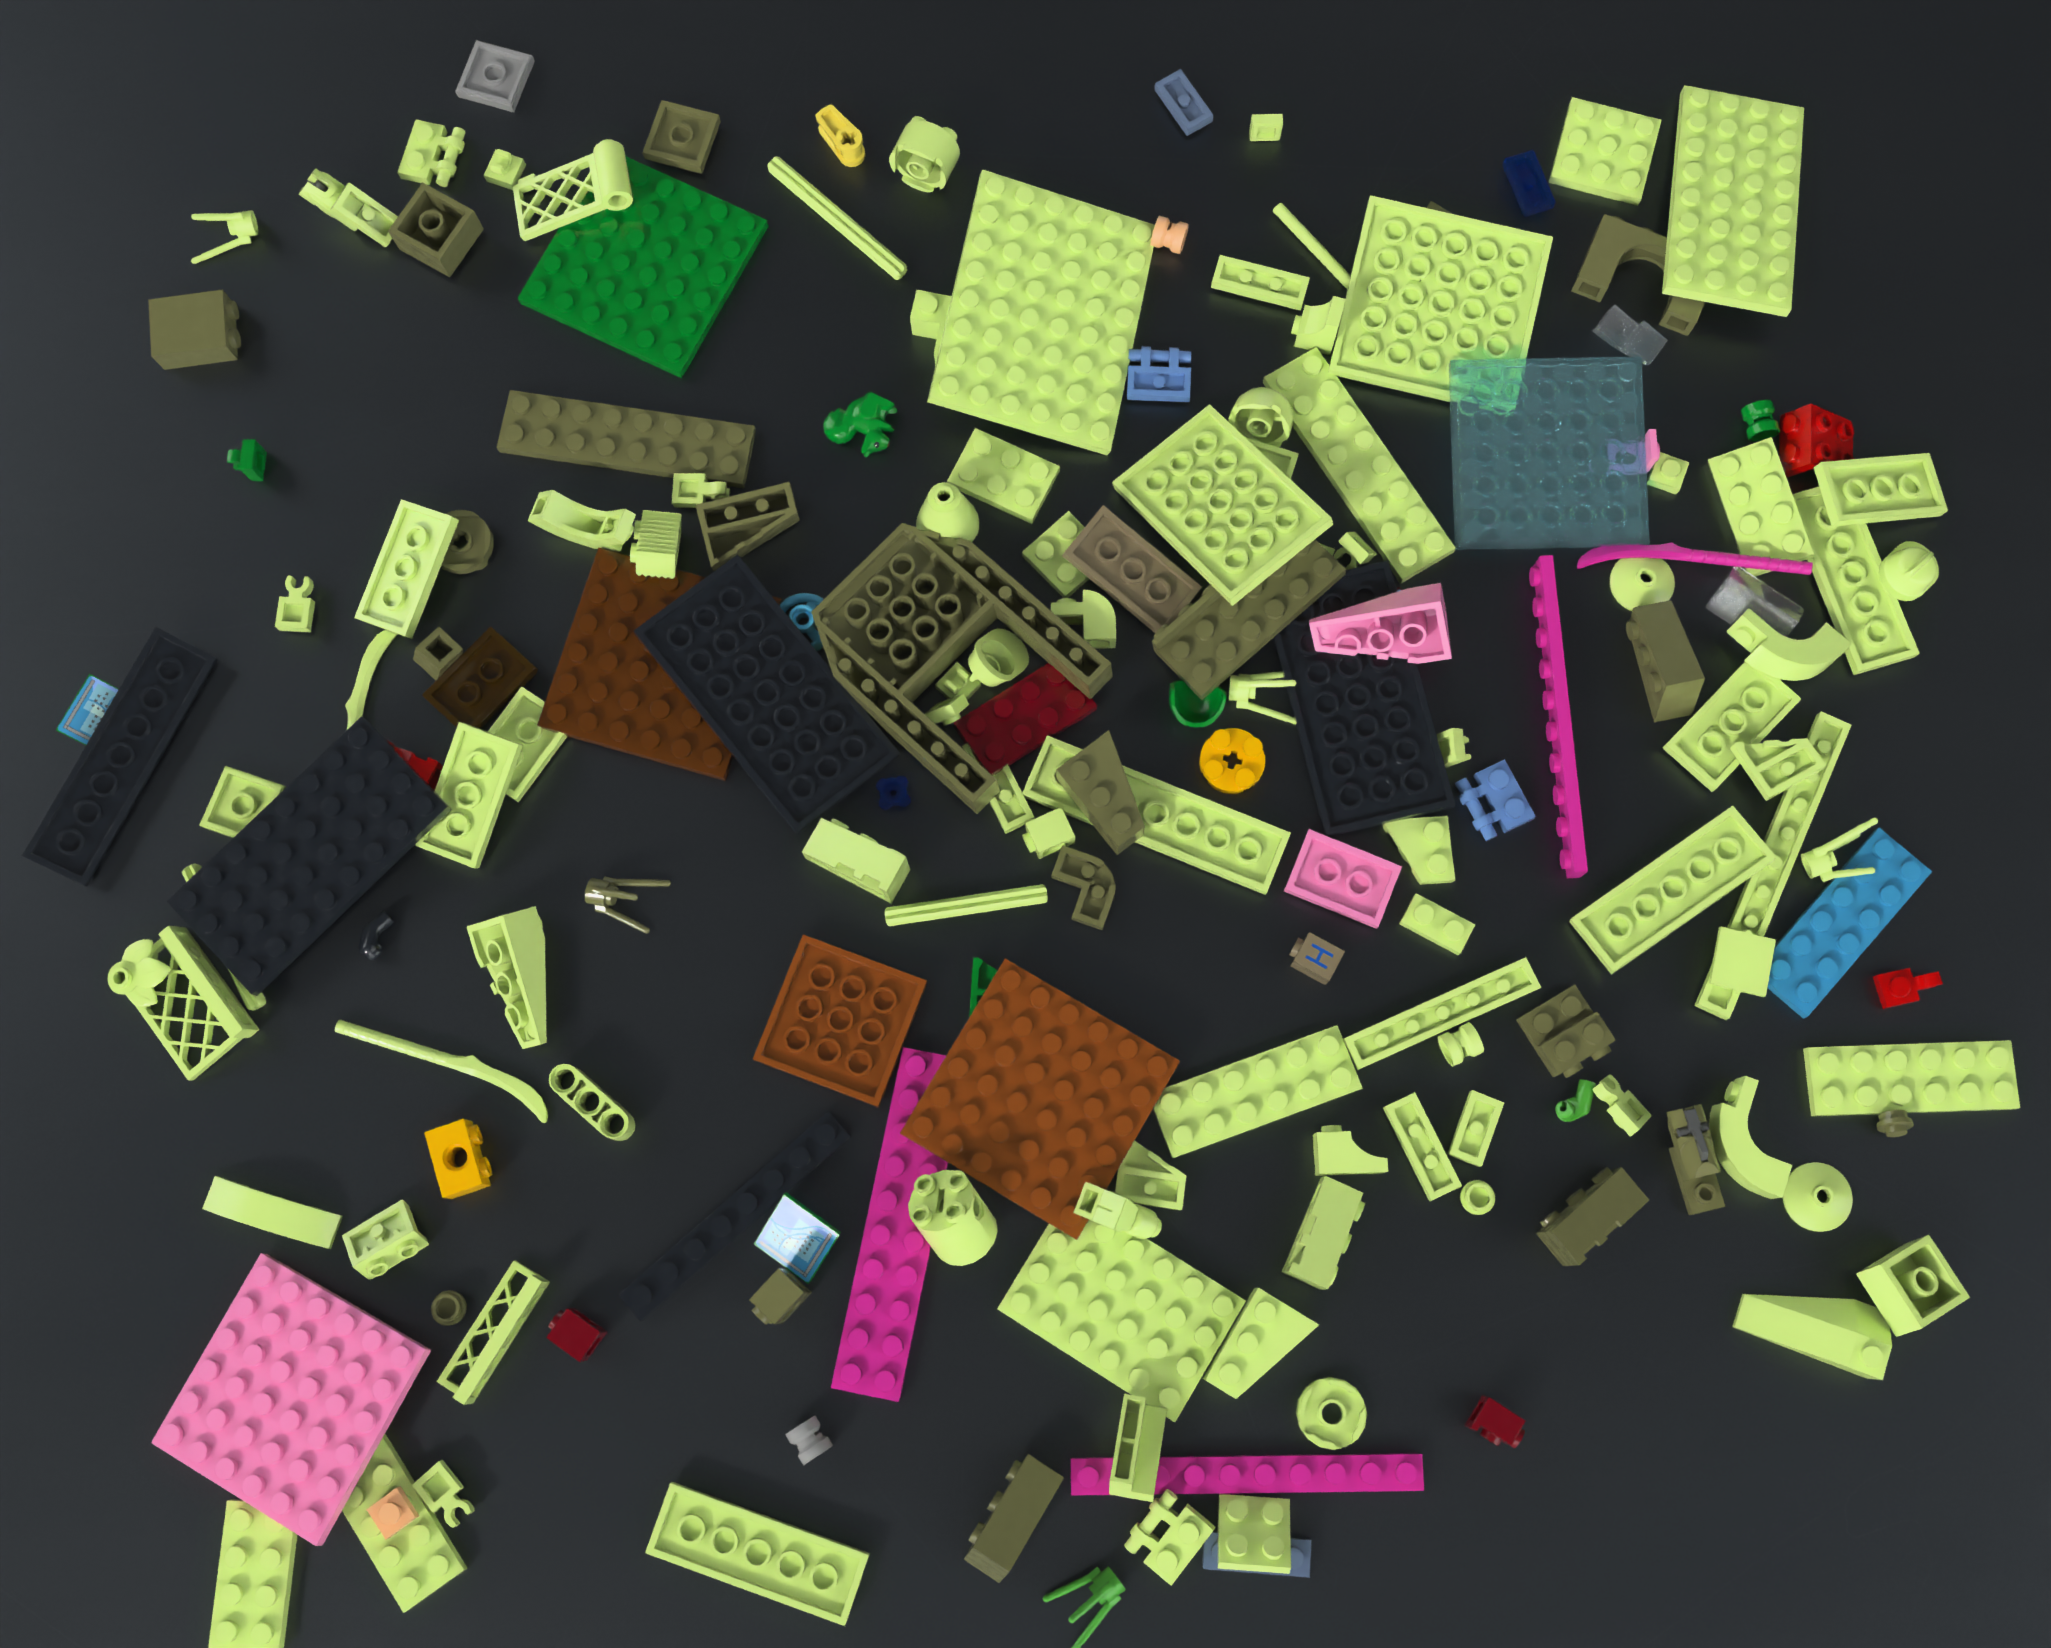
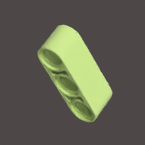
(580, 1091)

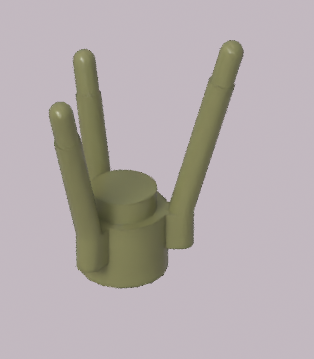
(605, 893)

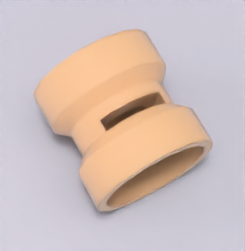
(1169, 234)

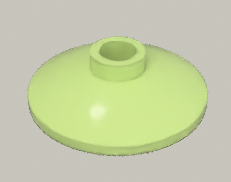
(1632, 591)
(1802, 1201)

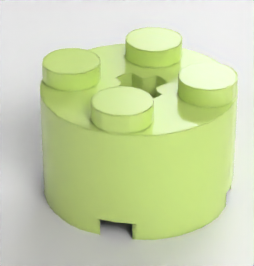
(925, 154)

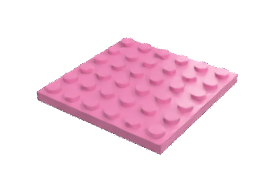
(291, 1398)

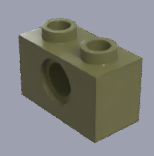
(779, 1297)

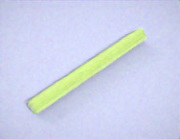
(837, 218)

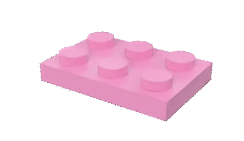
(1343, 879)

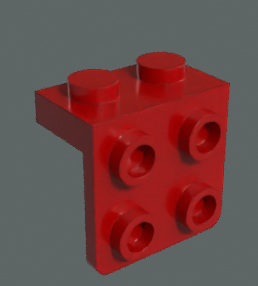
(1813, 437)

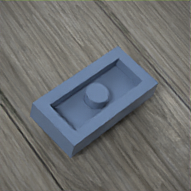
(1183, 102)

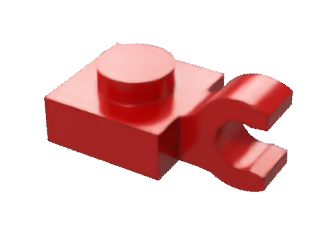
(1902, 988)

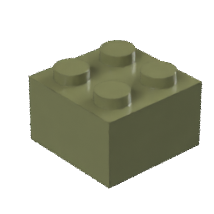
(436, 229)

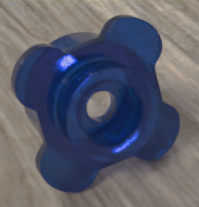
(898, 784)

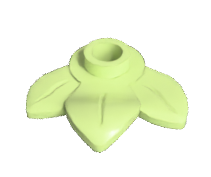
(140, 973)

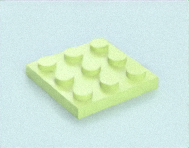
(1605, 151)

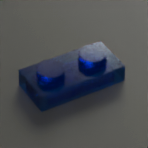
(1528, 183)

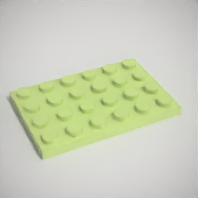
(1222, 504)
(1124, 1311)

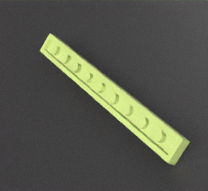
(1784, 840)

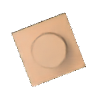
(393, 1512)

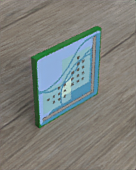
(87, 709)
(797, 1238)

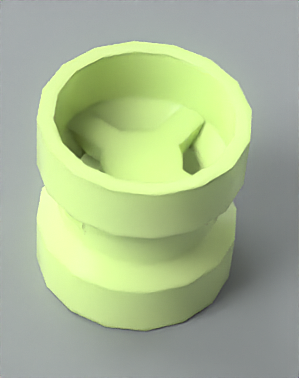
(1460, 1044)

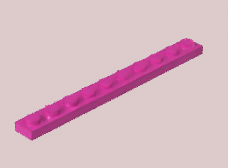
(1559, 729)
(1264, 1473)

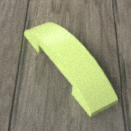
(272, 1213)

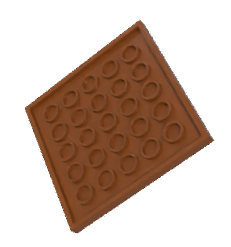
(1039, 1097)

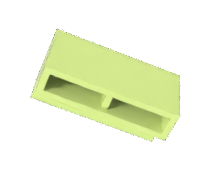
(1137, 1449)

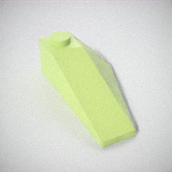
(515, 957)

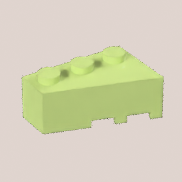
(857, 859)
(1324, 1233)
(1256, 1342)

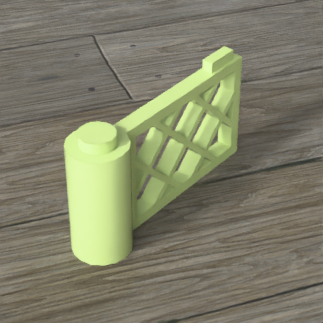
(606, 174)

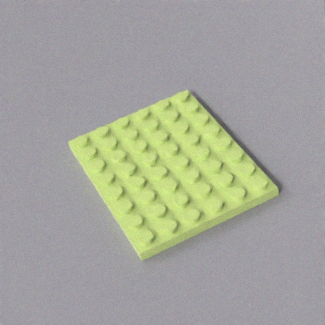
(1043, 313)

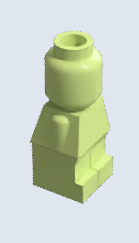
(1117, 1212)

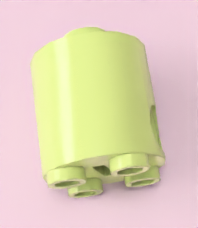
(952, 1217)

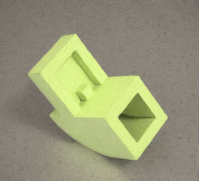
(1095, 615)

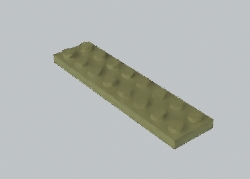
(625, 438)

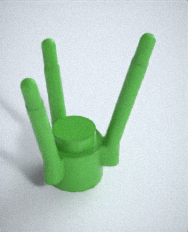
(1105, 1588)

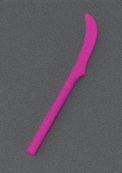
(1675, 552)

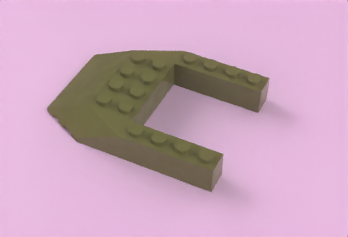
(912, 616)

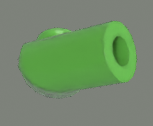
(1578, 1105)

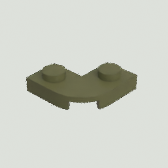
(1095, 883)

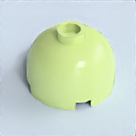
(1263, 416)

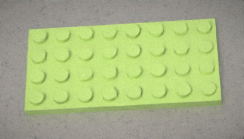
(1734, 201)

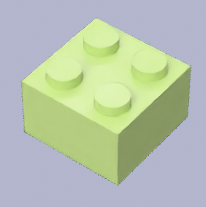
(1913, 1286)

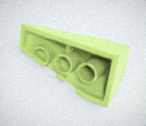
(1827, 1329)

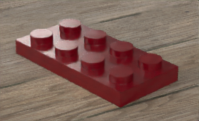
(1022, 718)

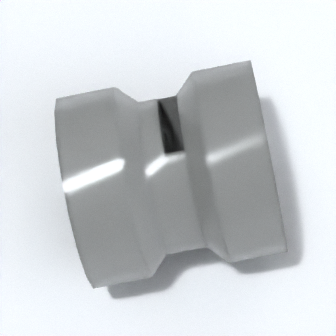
(809, 1440)

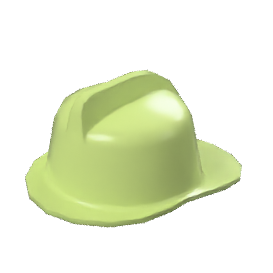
(1908, 571)
(997, 658)

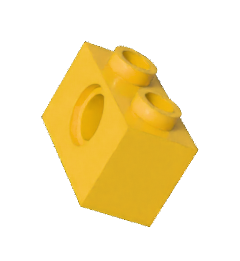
(443, 1146)

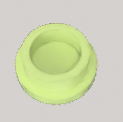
(1477, 1197)

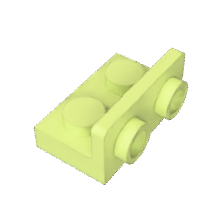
(384, 1240)

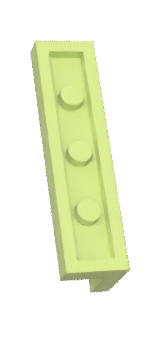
(499, 1336)

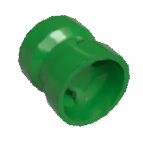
(1760, 420)

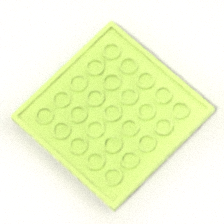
(1435, 293)

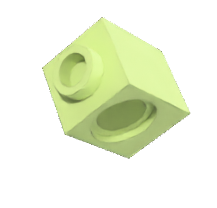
(1048, 833)

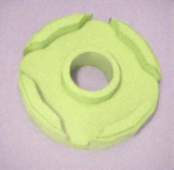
(1352, 1409)

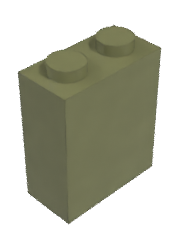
(193, 329)

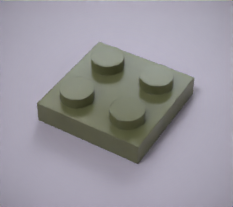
(681, 136)

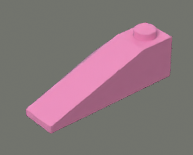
(1397, 625)

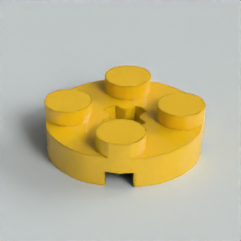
(1216, 770)

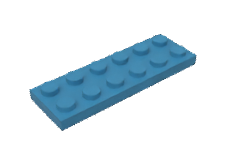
(1843, 922)

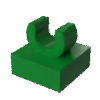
(249, 459)

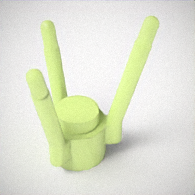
(239, 223)
(1244, 688)
(1822, 859)

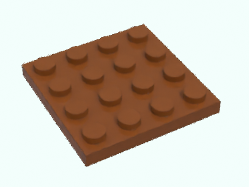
(840, 1020)

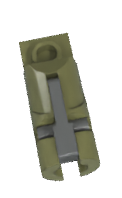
(1694, 1159)

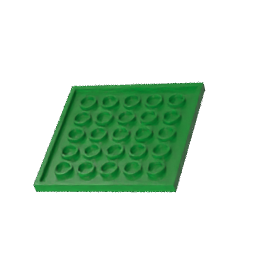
(648, 272)

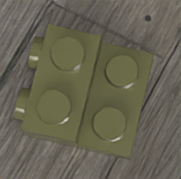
(1566, 1032)

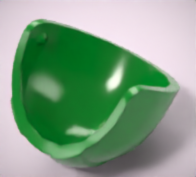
(1191, 709)

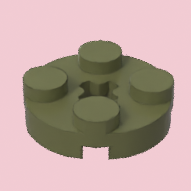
(479, 546)

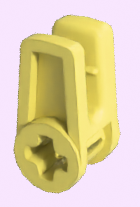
(841, 136)

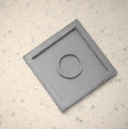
(495, 76)

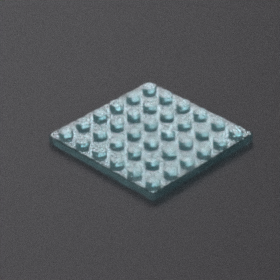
(1548, 453)

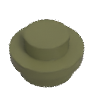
(1894, 1123)
(448, 1308)

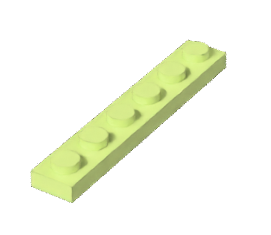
(1441, 1013)

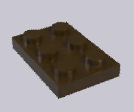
(480, 681)

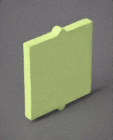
(1742, 961)

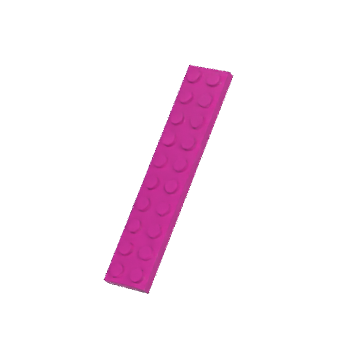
(892, 1251)

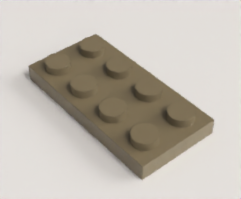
(1131, 570)

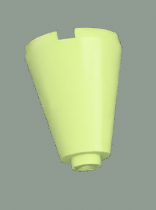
(948, 513)

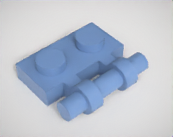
(1159, 383)
(1502, 795)

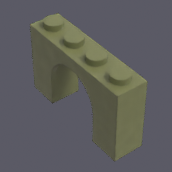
(1620, 242)

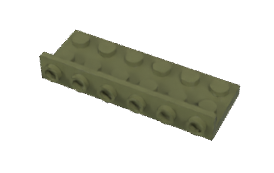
(1218, 638)

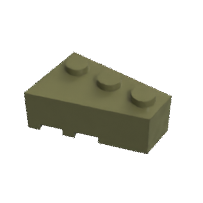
(1591, 1216)

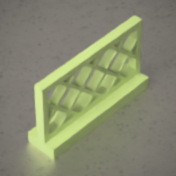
(211, 988)

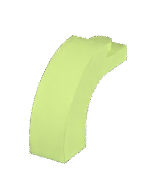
(580, 523)
(1784, 656)
(1737, 1150)

